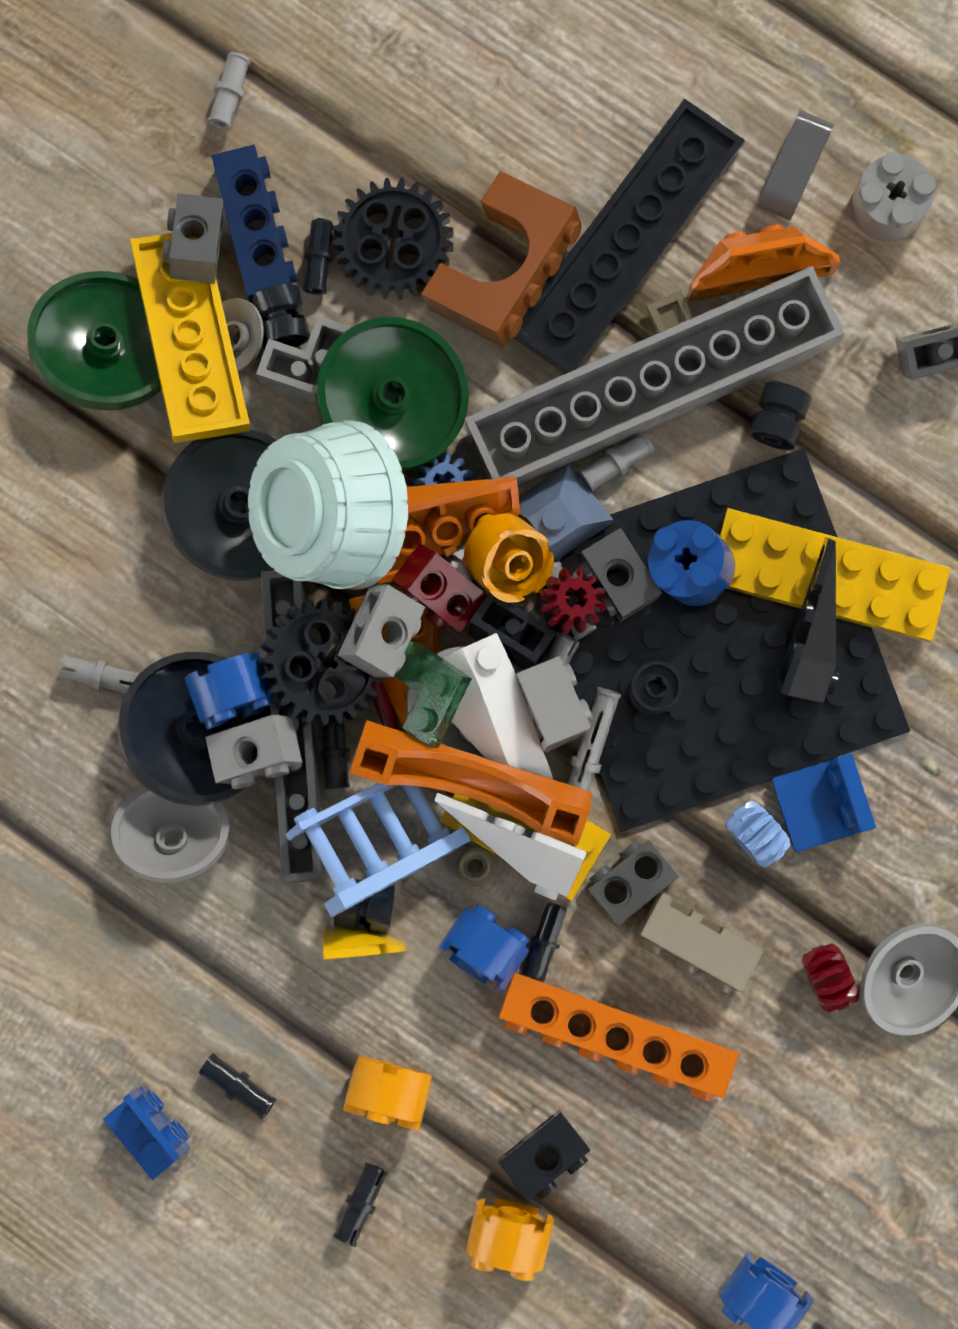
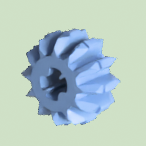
(757, 834)

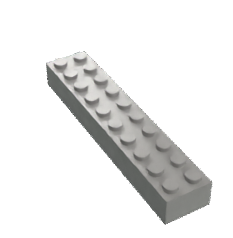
(655, 379)

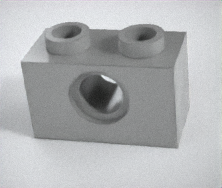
(364, 641)
(233, 748)

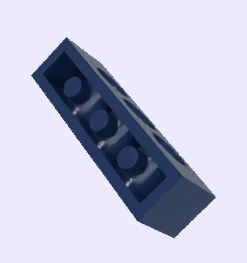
(233, 171)

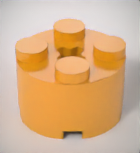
(508, 557)
(388, 1092)
(509, 1238)

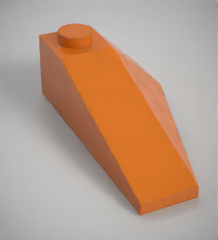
(448, 513)

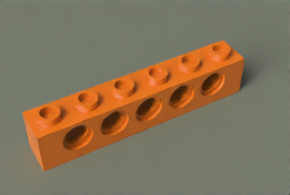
(716, 1061)

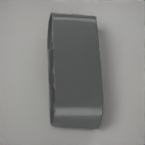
(795, 165)

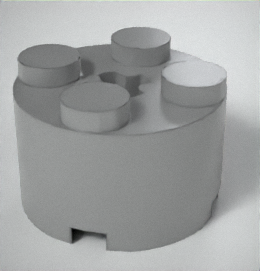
(895, 177)

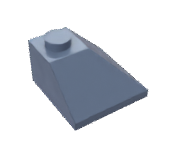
(564, 512)

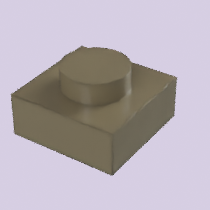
(669, 312)

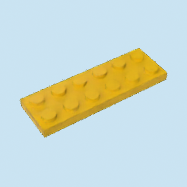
(189, 348)
(871, 583)

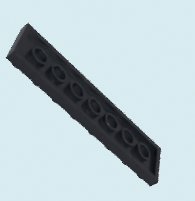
(628, 237)

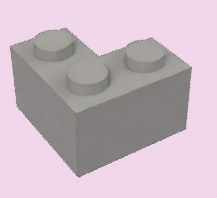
(296, 370)
(554, 703)

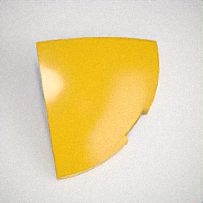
(358, 942)

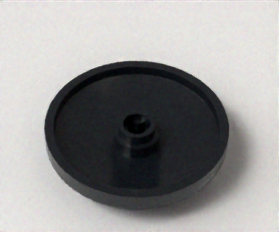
(208, 504)
(164, 735)

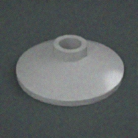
(244, 329)

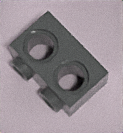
(637, 890)

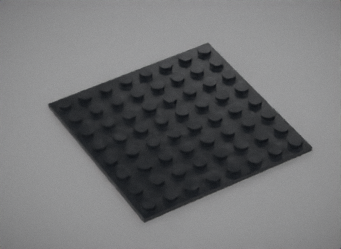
(731, 717)

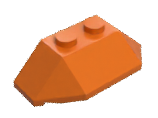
(758, 260)

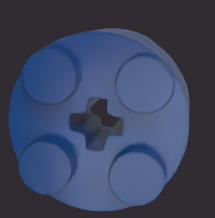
(676, 547)
(229, 689)
(484, 947)
(763, 1296)

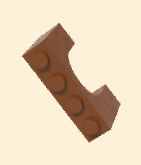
(498, 307)

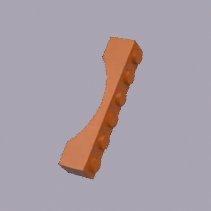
(539, 802)

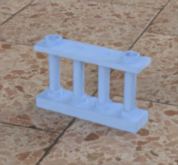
(378, 873)

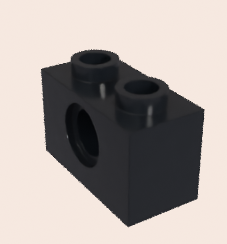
(521, 635)
(553, 1133)

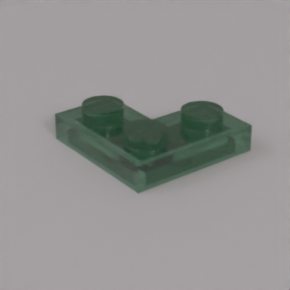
(439, 690)

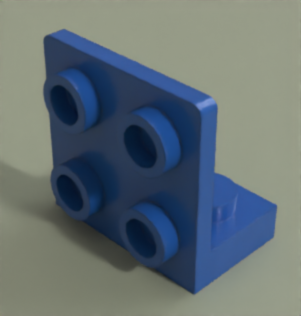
(823, 803)
(148, 1132)

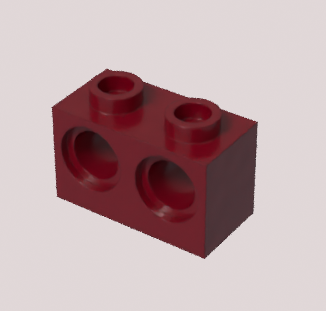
(441, 585)

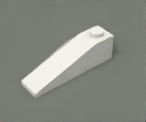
(495, 710)
(531, 854)

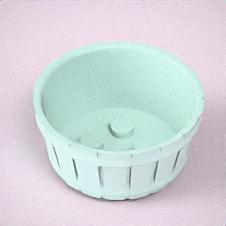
(329, 505)

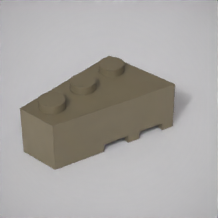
(698, 944)

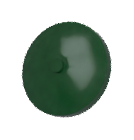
(94, 342)
(399, 383)

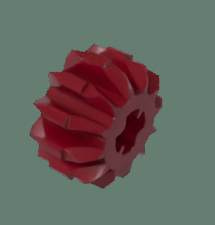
(560, 592)
(830, 978)

